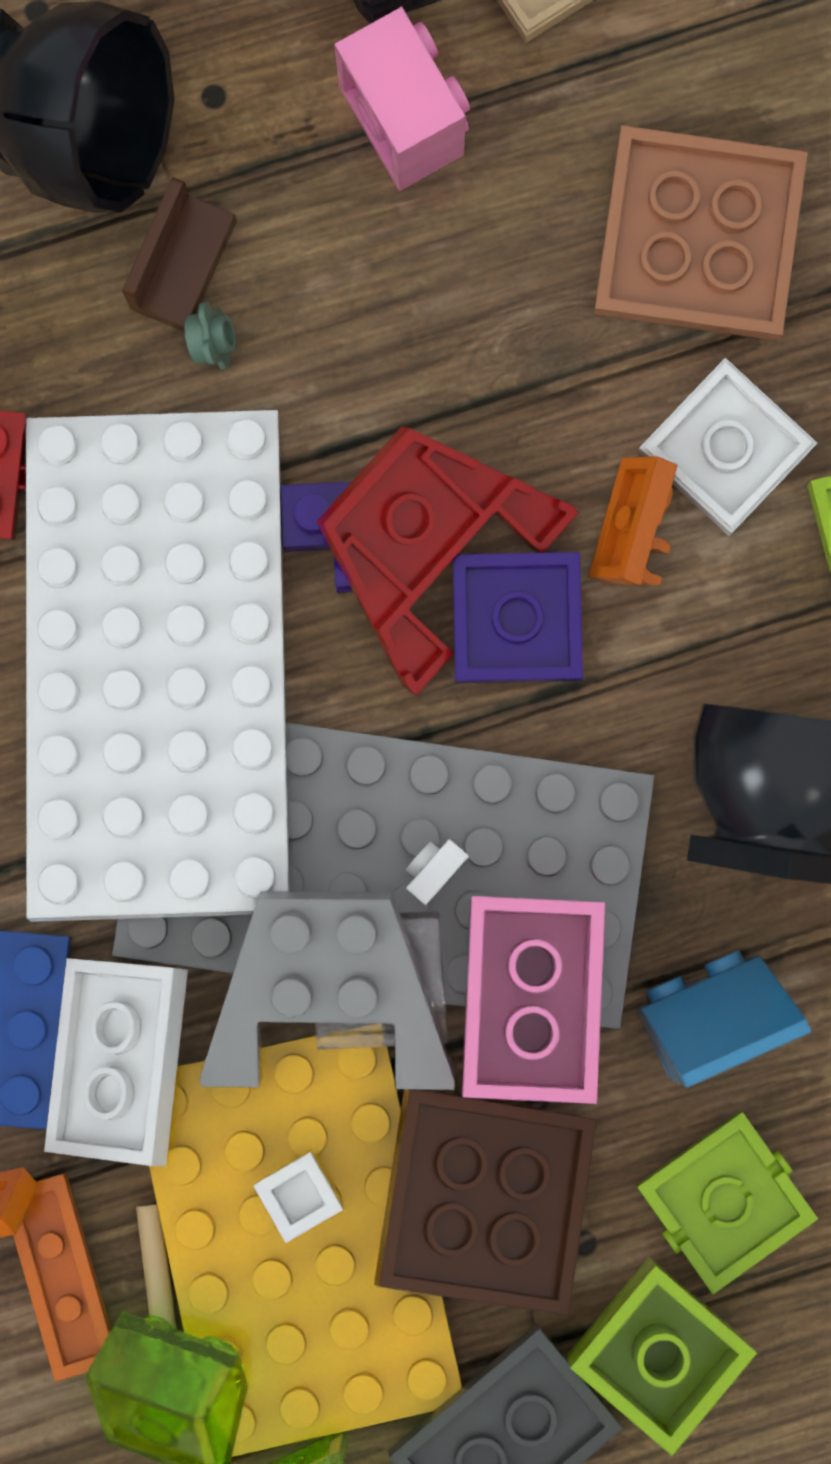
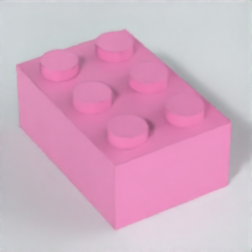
(533, 999)

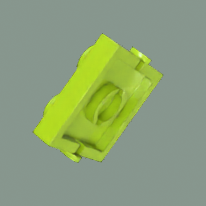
(726, 1202)

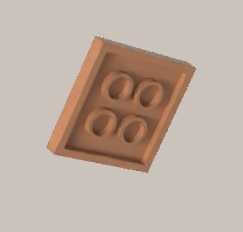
(700, 233)

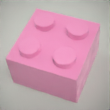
(402, 97)

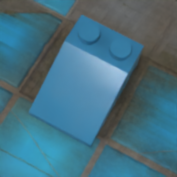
(719, 1018)

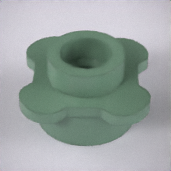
(210, 336)

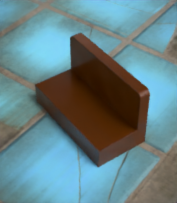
(178, 257)

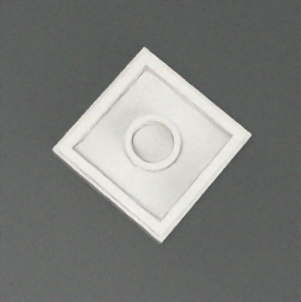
(728, 446)

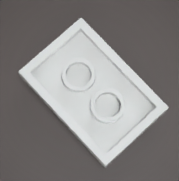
(116, 1061)

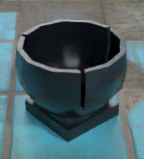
(84, 104)
(765, 791)

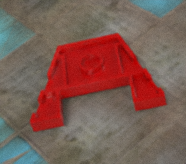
(408, 523)

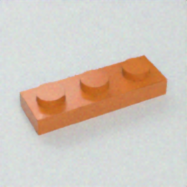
(62, 1279)

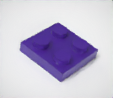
(517, 617)

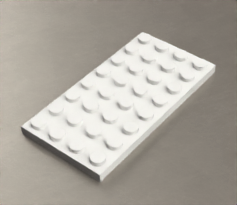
(154, 666)

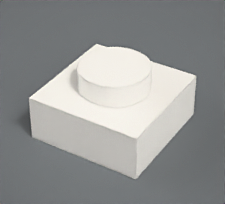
(433, 869)
(298, 1196)

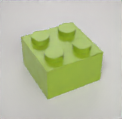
(660, 1356)

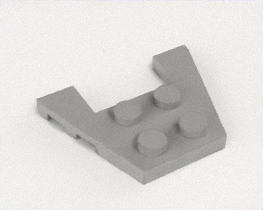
(327, 963)

